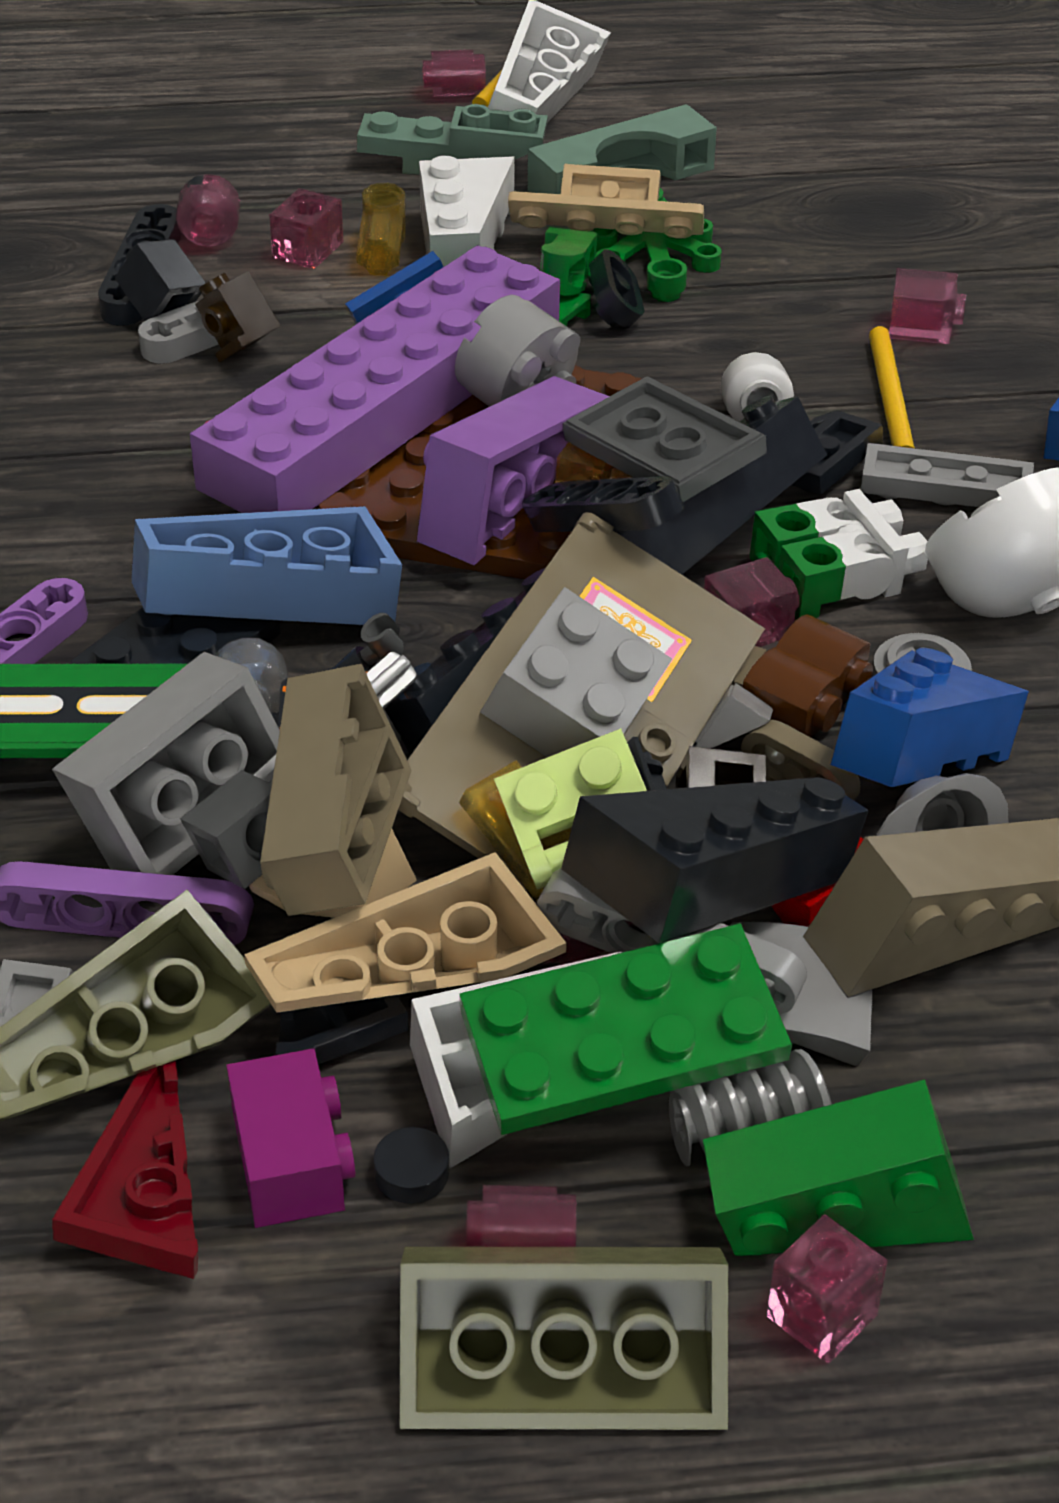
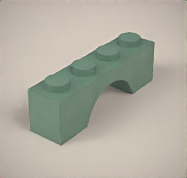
(669, 141)

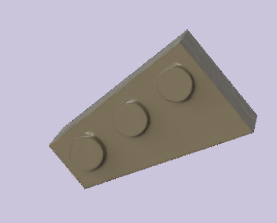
(331, 792)

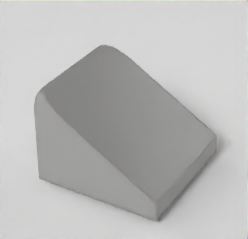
(734, 716)

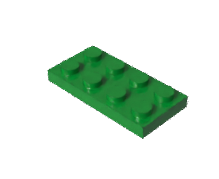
(623, 1028)

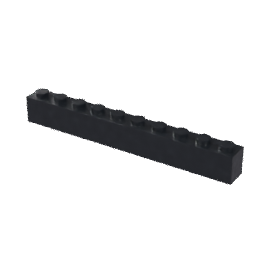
(678, 543)

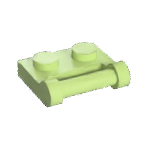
(546, 795)

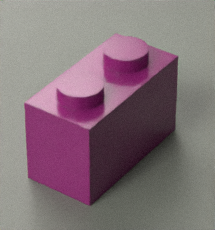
(287, 1137)

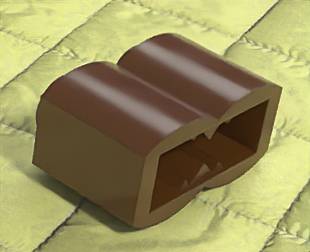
(810, 674)

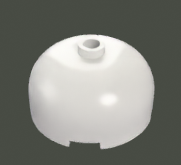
(1005, 553)

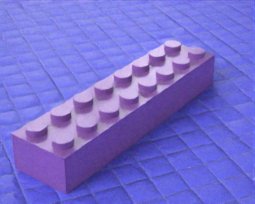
(359, 392)

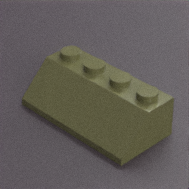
(564, 1338)

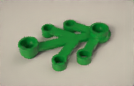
(664, 274)

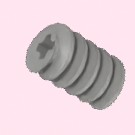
(745, 1100)

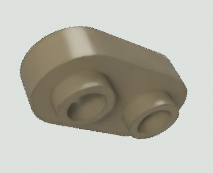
(797, 756)

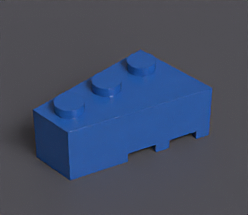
(926, 716)

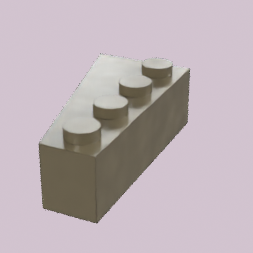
(936, 900)

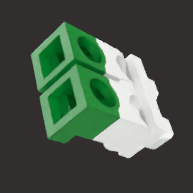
(838, 548)

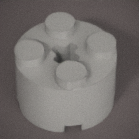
(515, 350)

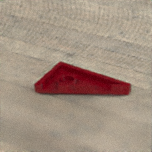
(135, 1184)

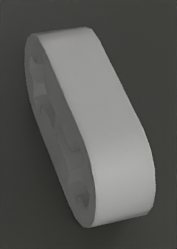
(174, 335)

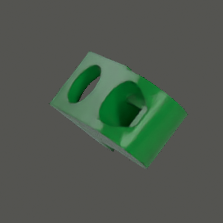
(568, 258)

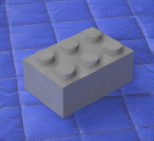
(165, 760)

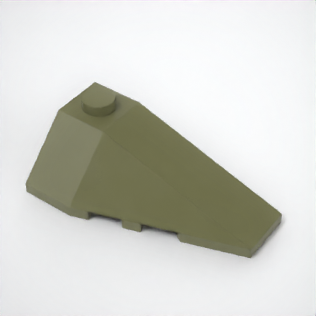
(133, 1007)

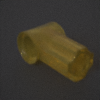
(381, 228)

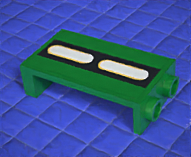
(63, 706)

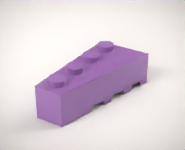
(492, 463)

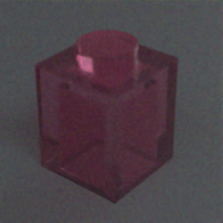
(925, 306)

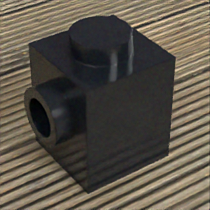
(159, 278)

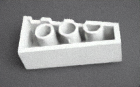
(547, 61)

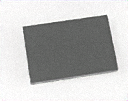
(664, 433)

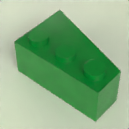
(862, 1162)

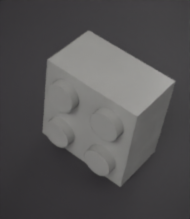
(574, 678)

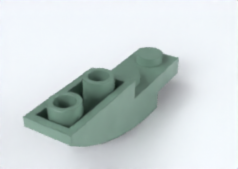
(471, 134)

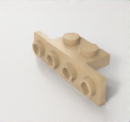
(608, 200)

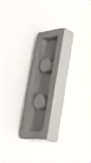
(937, 475)

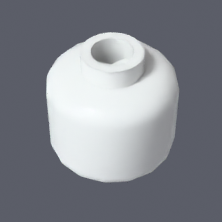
(751, 379)

